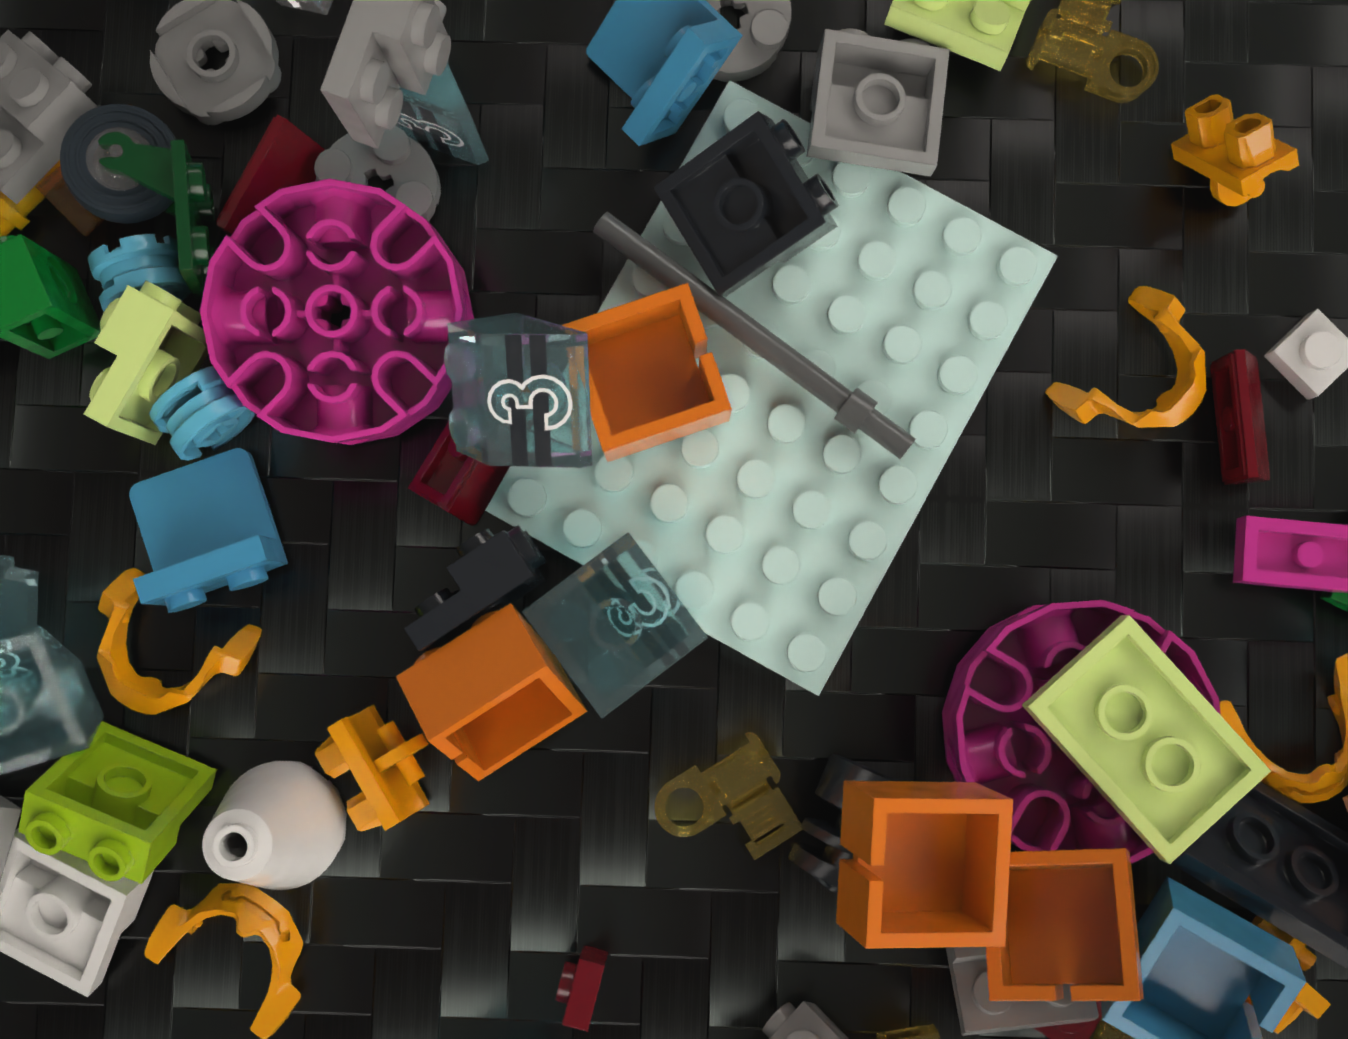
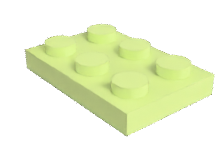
(1146, 738)

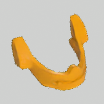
(1173, 405)
(147, 693)
(1324, 780)
(254, 915)

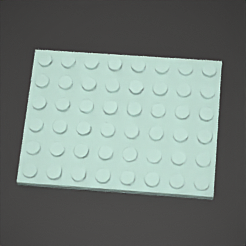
(783, 512)

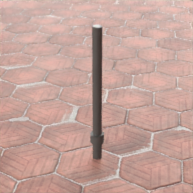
(853, 409)

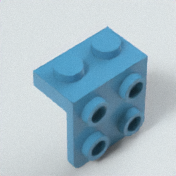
(205, 530)

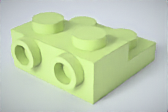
(967, 27)
(154, 347)

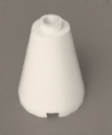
(276, 827)

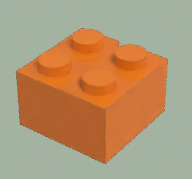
(647, 373)
(490, 693)
(924, 864)
(1068, 925)

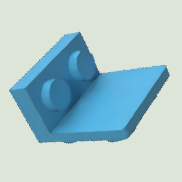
(662, 59)

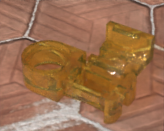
(1079, 47)
(743, 787)

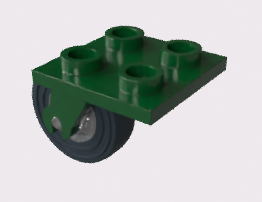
(133, 169)

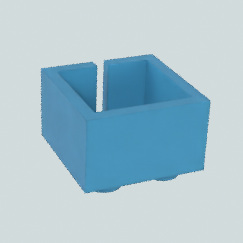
(1200, 971)

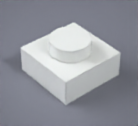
(1311, 354)

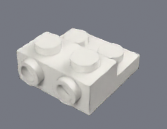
(63, 915)

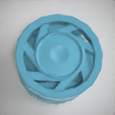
(133, 263)
(200, 413)

